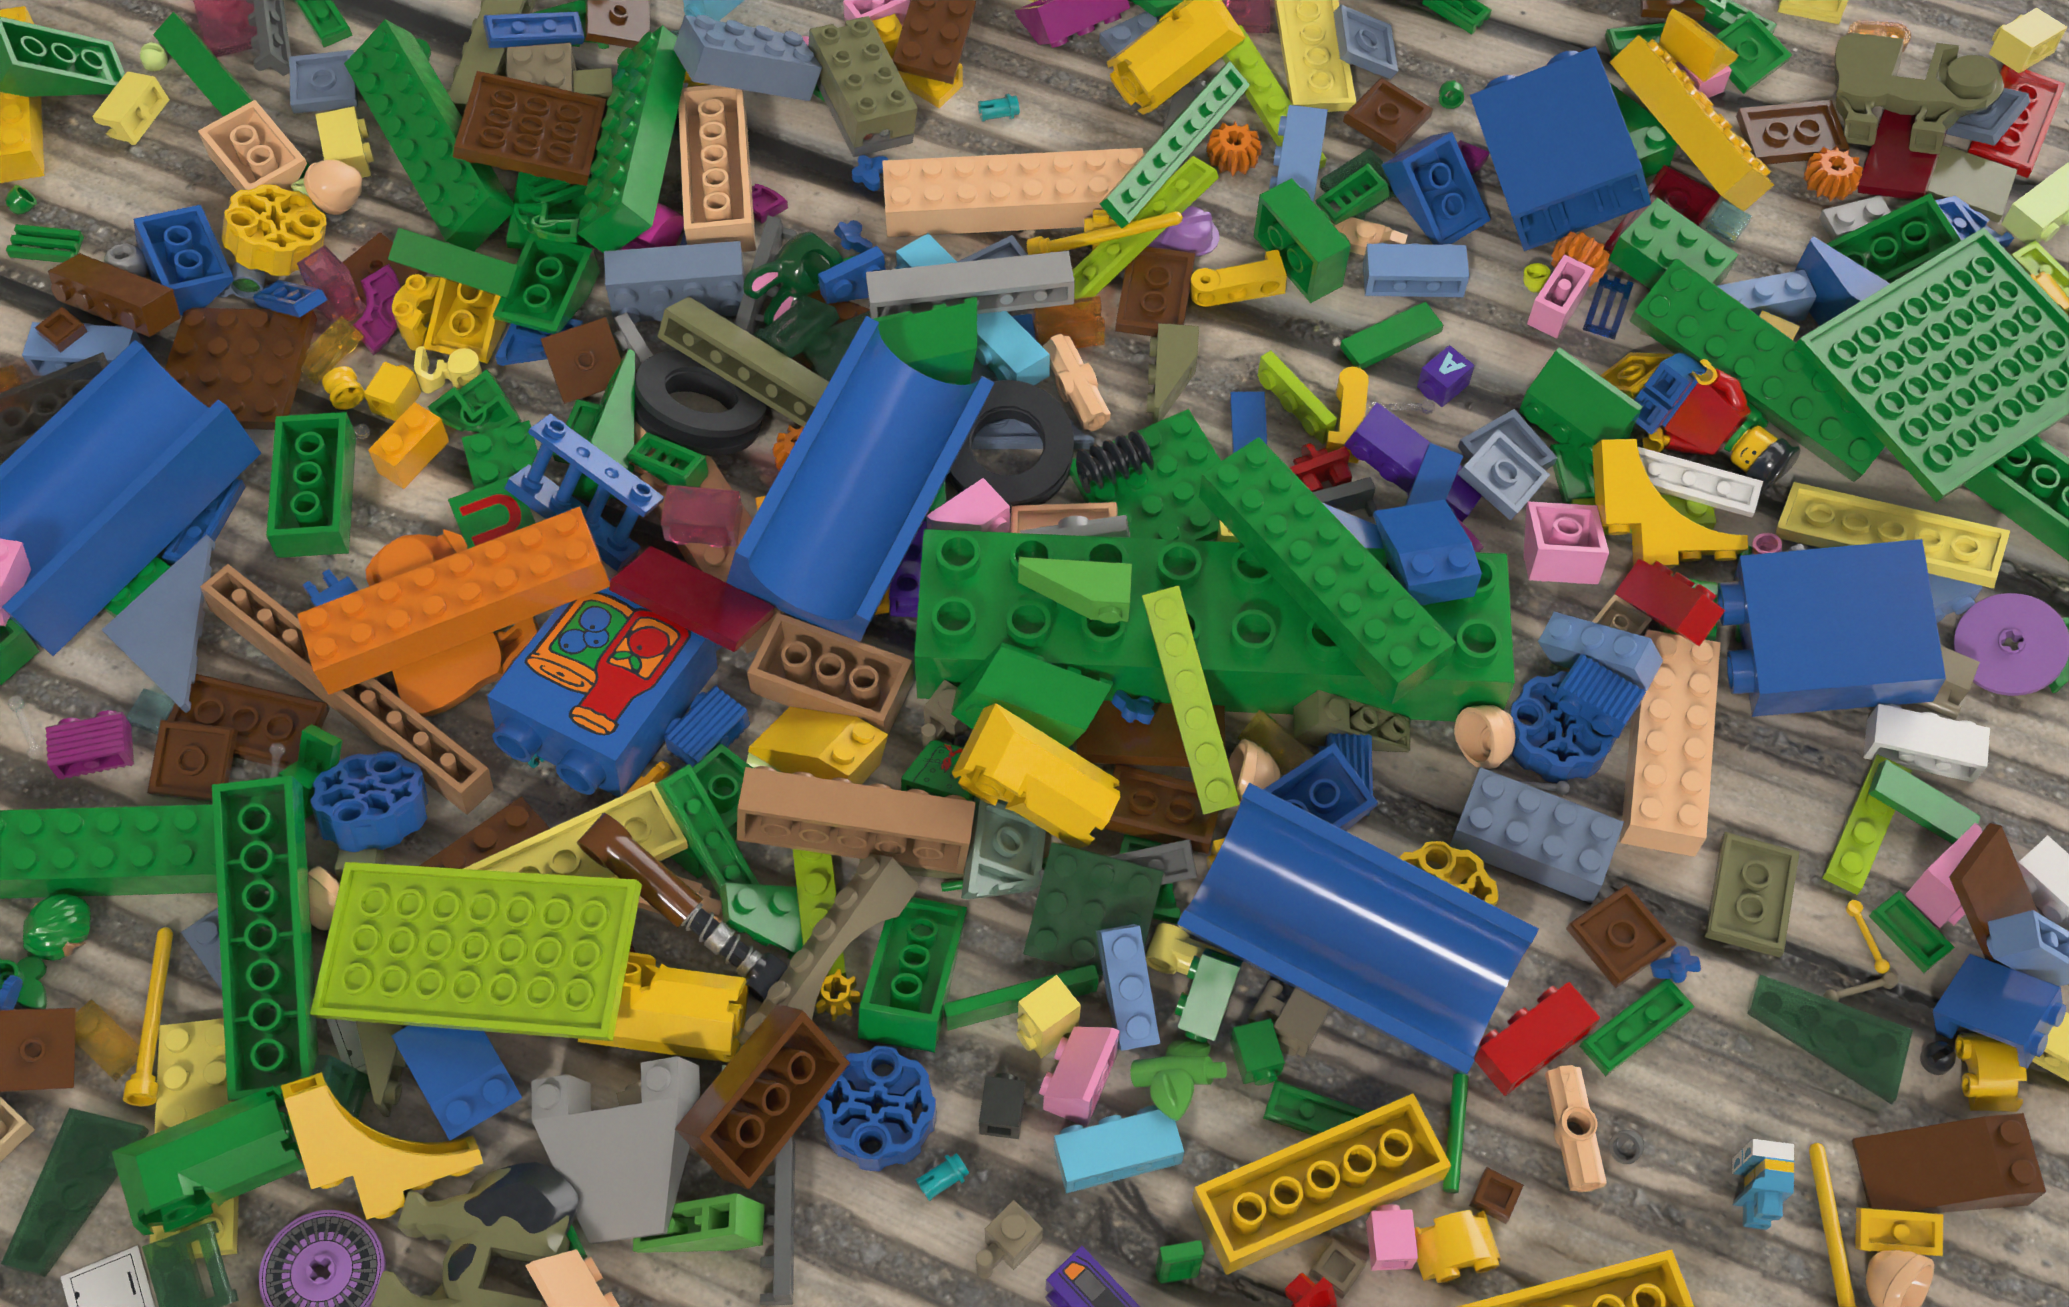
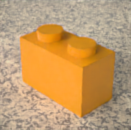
(408, 445)

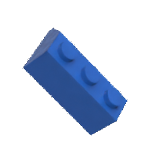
(183, 255)

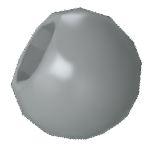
(127, 258)

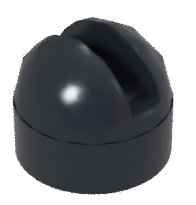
(1944, 1064)

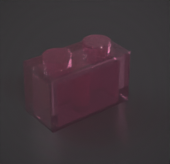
(328, 273)
(702, 516)

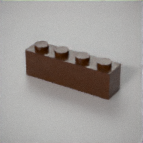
(114, 294)

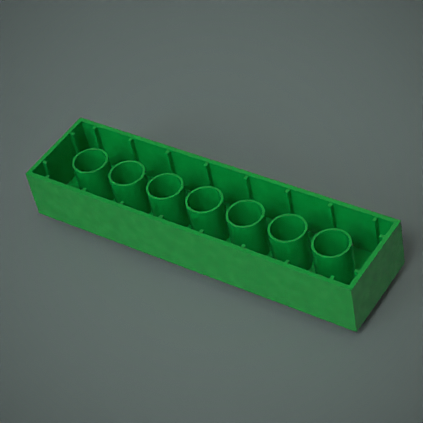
(1246, 628)

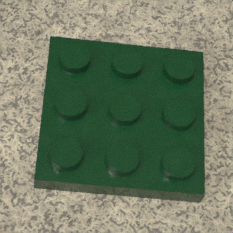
(1086, 895)

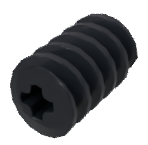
(1113, 458)

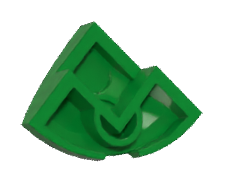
(552, 227)
(476, 406)

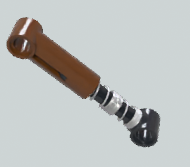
(613, 847)

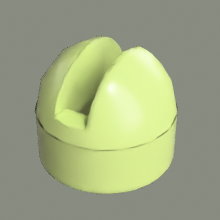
(153, 56)

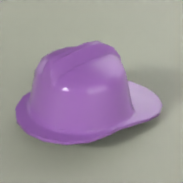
(1193, 234)

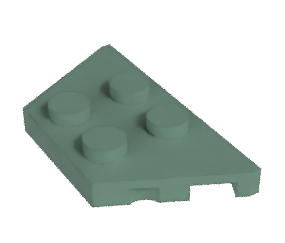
(1002, 853)

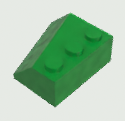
(935, 341)
(1039, 693)

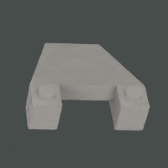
(621, 1157)

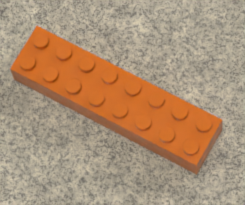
(452, 600)

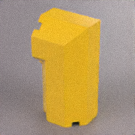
(1173, 52)
(1036, 777)
(679, 1011)

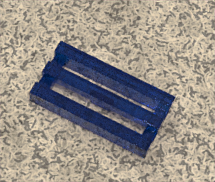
(1614, 287)

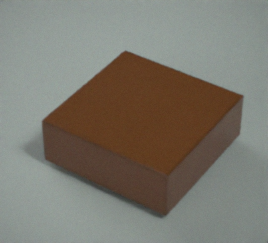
(61, 329)
(1496, 1195)

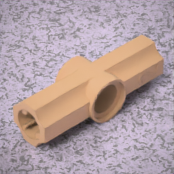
(1077, 383)
(1579, 1152)

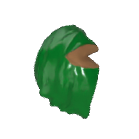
(56, 927)

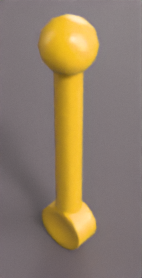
(1854, 909)

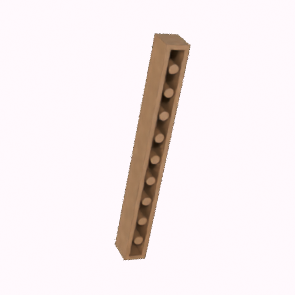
(365, 705)

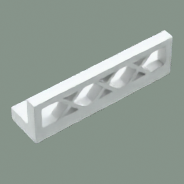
(1701, 483)

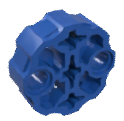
(1576, 759)
(369, 801)
(854, 1118)

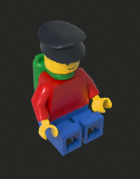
(1708, 413)

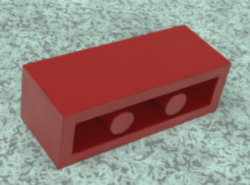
(1671, 600)
(1535, 1037)

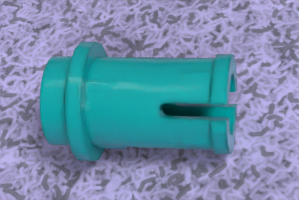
(999, 108)
(942, 1176)

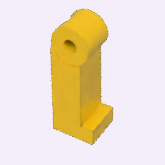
(1239, 282)
(1352, 394)

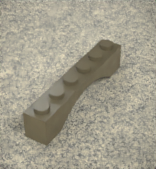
(873, 895)

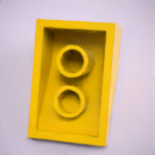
(463, 320)
(821, 745)

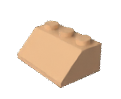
(252, 149)
(569, 1281)

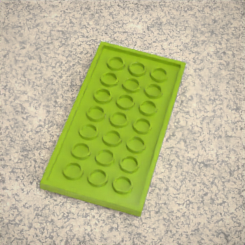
(478, 950)

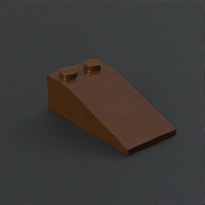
(1951, 1166)

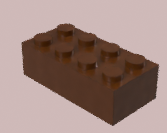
(762, 1096)

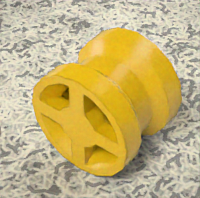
(343, 388)

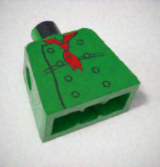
(934, 770)

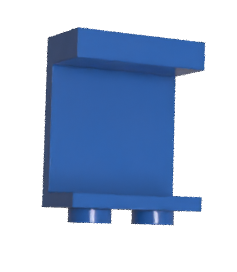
(2001, 1006)

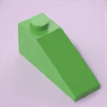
(1087, 587)
(709, 1225)

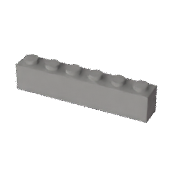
(996, 284)

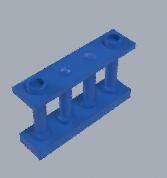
(612, 478)

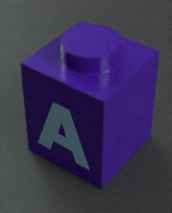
(1445, 376)

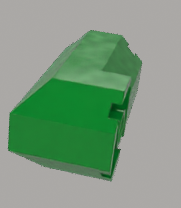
(207, 1160)

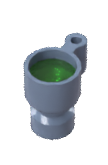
(245, 282)

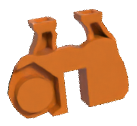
(458, 672)

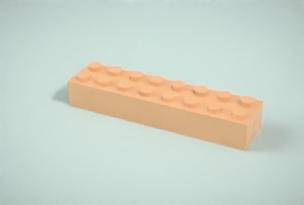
(1000, 191)

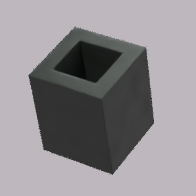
(1002, 1106)

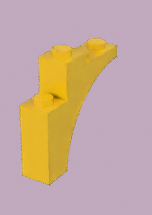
(1631, 501)
(382, 1166)

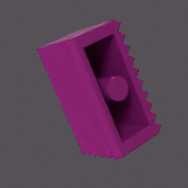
(89, 744)

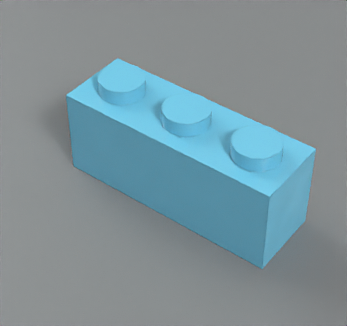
(1117, 1148)

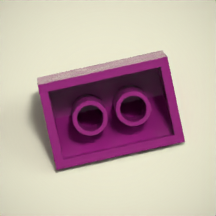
(1056, 19)

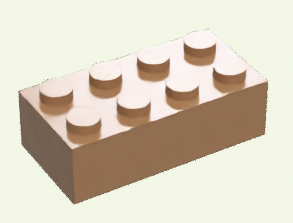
(829, 673)

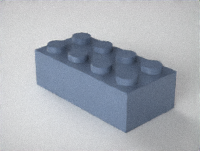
(747, 57)
(657, 277)
(1537, 835)

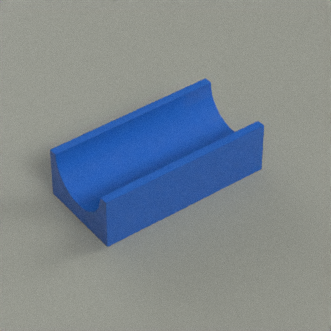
(855, 488)
(111, 489)
(1358, 928)

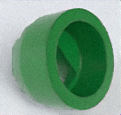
(1455, 96)
(20, 200)

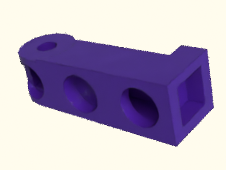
(906, 583)

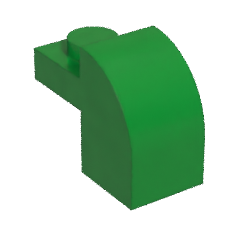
(317, 753)

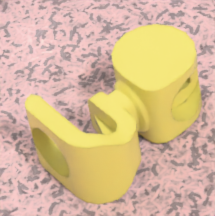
(460, 369)

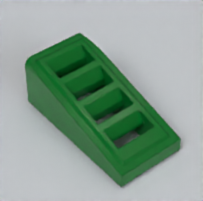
(1356, 181)
(691, 468)

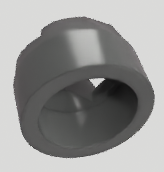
(1619, 1140)

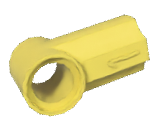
(1173, 950)

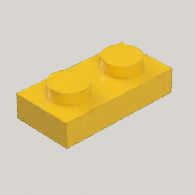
(1899, 1230)

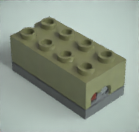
(863, 87)

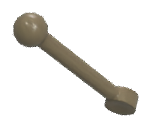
(1888, 980)

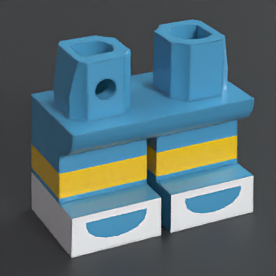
(1767, 1181)

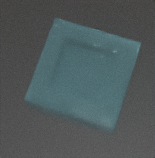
(1728, 222)
(149, 710)

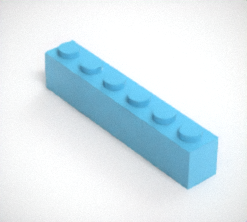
(1000, 338)

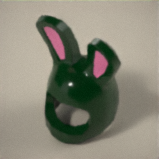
(795, 269)

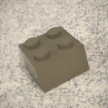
(543, 65)

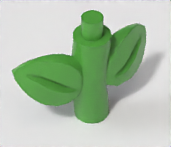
(1175, 1075)

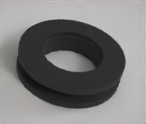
(1047, 417)
(698, 431)

